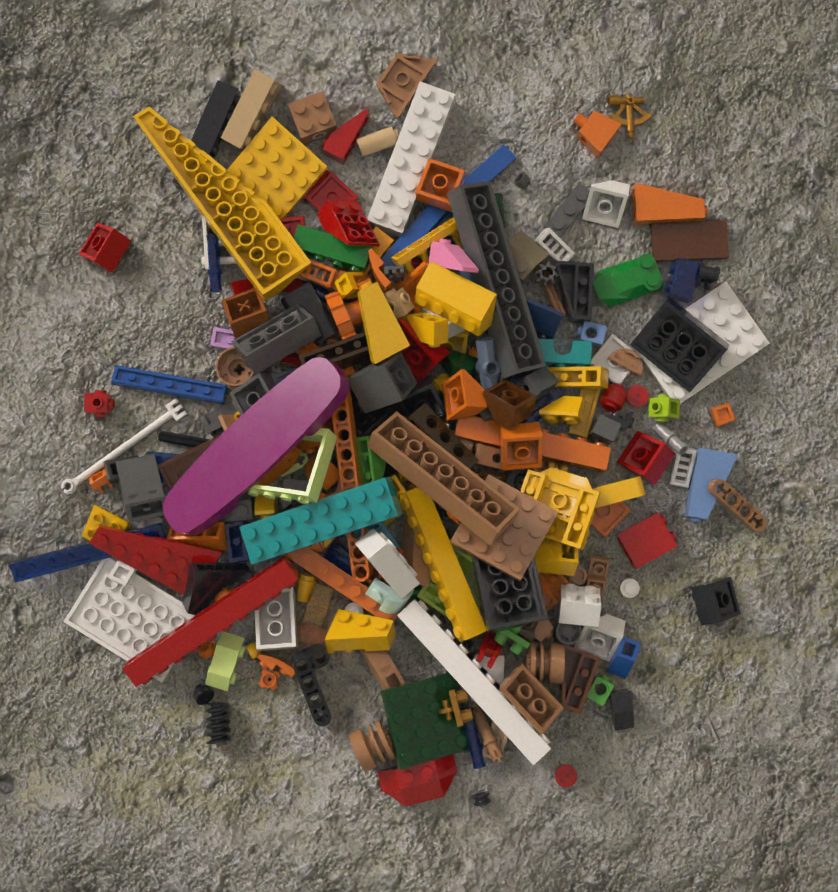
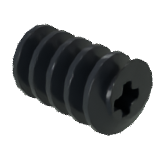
(218, 722)

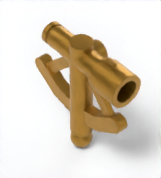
(628, 102)

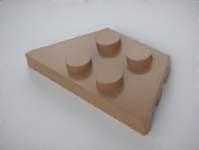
(401, 80)

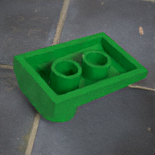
(628, 280)

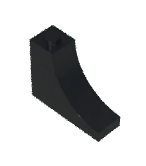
(207, 580)

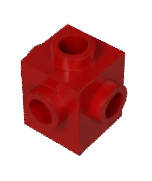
(99, 403)

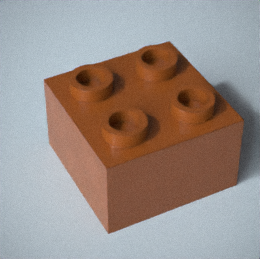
(245, 311)

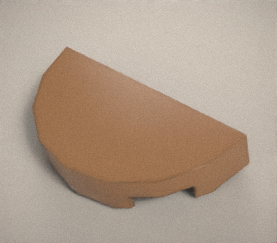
(628, 360)

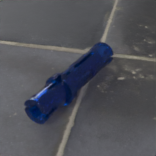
(214, 263)
(474, 745)

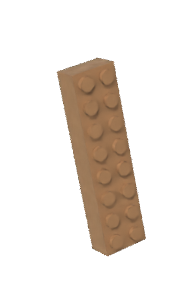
(443, 477)

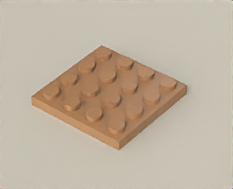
(519, 542)

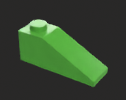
(371, 465)

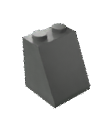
(382, 383)

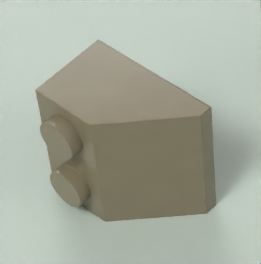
(526, 255)

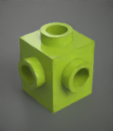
(664, 408)

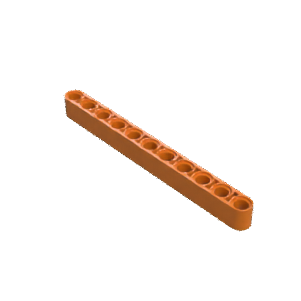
(346, 484)

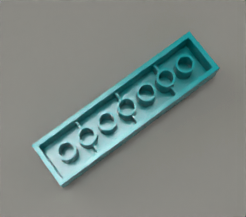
(321, 520)

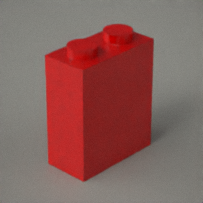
(646, 540)

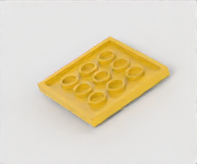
(277, 168)

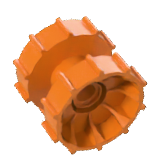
(345, 315)

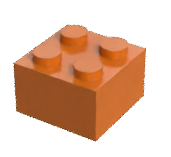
(437, 182)

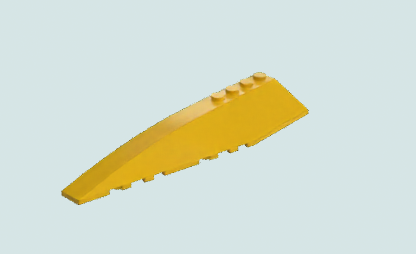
(232, 210)

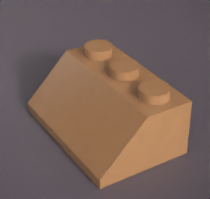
(530, 698)

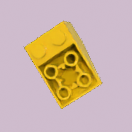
(556, 558)

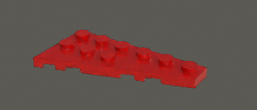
(155, 556)

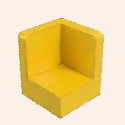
(347, 285)

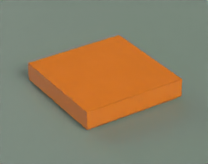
(608, 517)

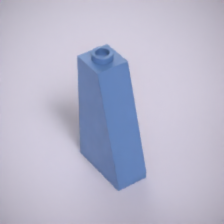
(707, 466)

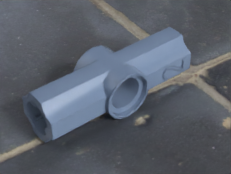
(487, 357)

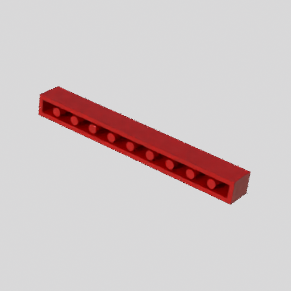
(211, 621)

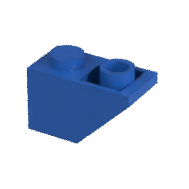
(624, 657)

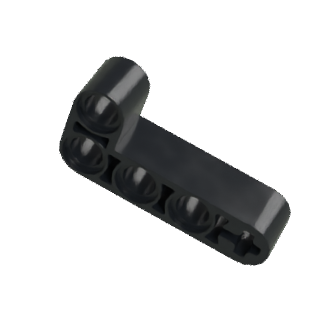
(313, 687)

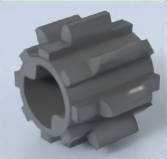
(548, 268)

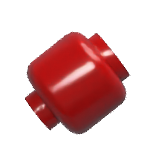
(613, 398)

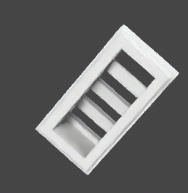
(553, 237)
(691, 460)

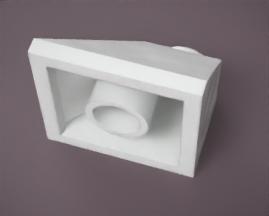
(606, 203)
(602, 640)

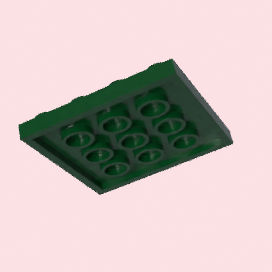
(415, 721)

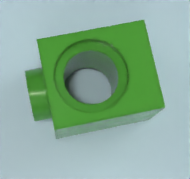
(602, 697)

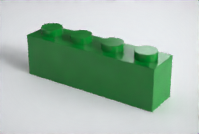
(327, 247)

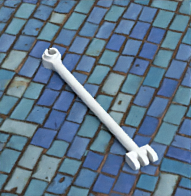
(173, 412)

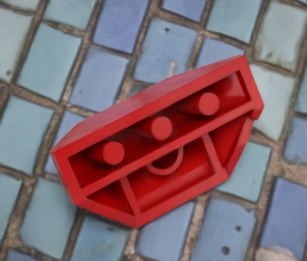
(419, 782)

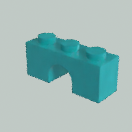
(578, 356)

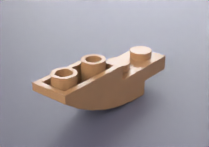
(383, 668)

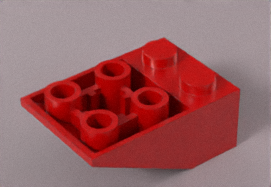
(347, 223)

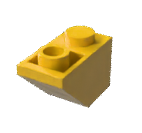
(265, 507)

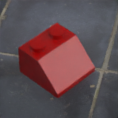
(105, 247)
(646, 457)

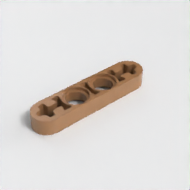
(738, 503)

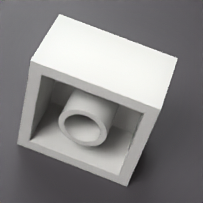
(579, 605)

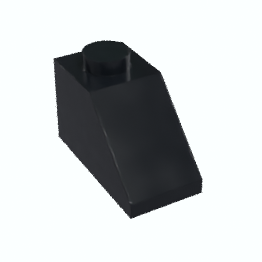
(621, 709)

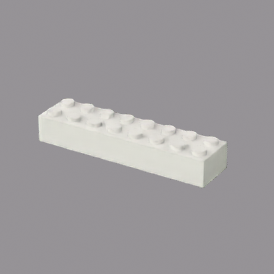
(414, 147)

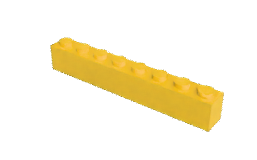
(443, 564)

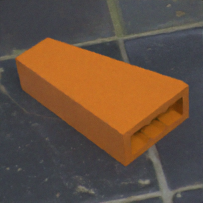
(665, 206)

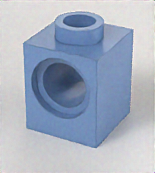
(598, 329)

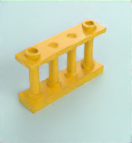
(420, 246)

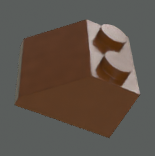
(509, 403)

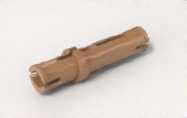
(490, 740)

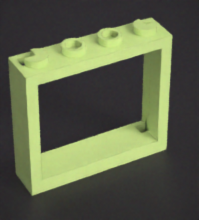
(317, 476)

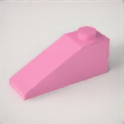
(451, 256)

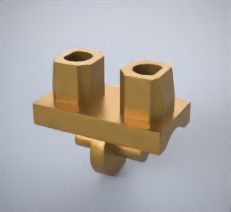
(460, 716)

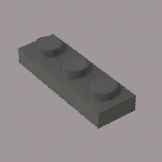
(569, 210)

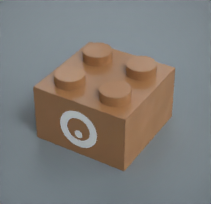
(312, 117)

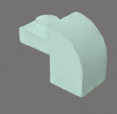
(387, 597)

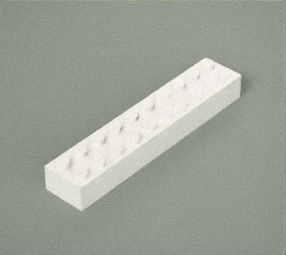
(474, 681)

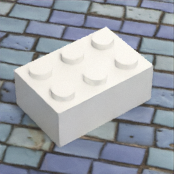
(388, 562)
(277, 623)

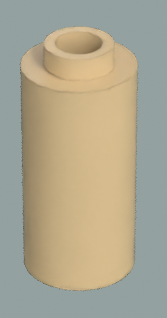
(377, 141)

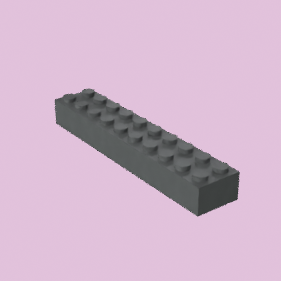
(489, 249)

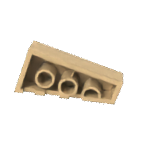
(251, 109)

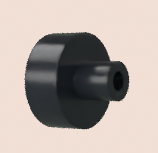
(203, 694)

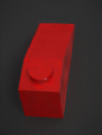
(343, 139)

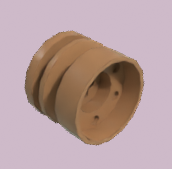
(229, 365)
(546, 662)
(372, 746)

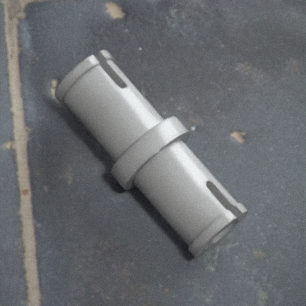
(670, 438)

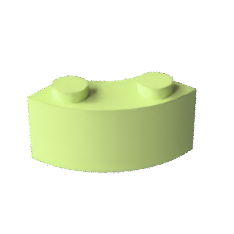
(225, 661)

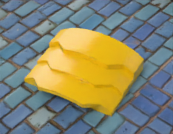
(568, 496)

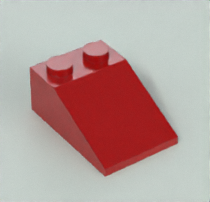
(419, 355)

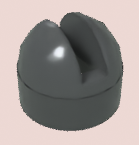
(522, 180)

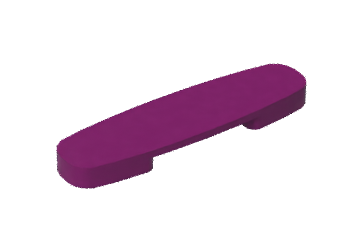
(255, 445)

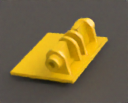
(102, 517)

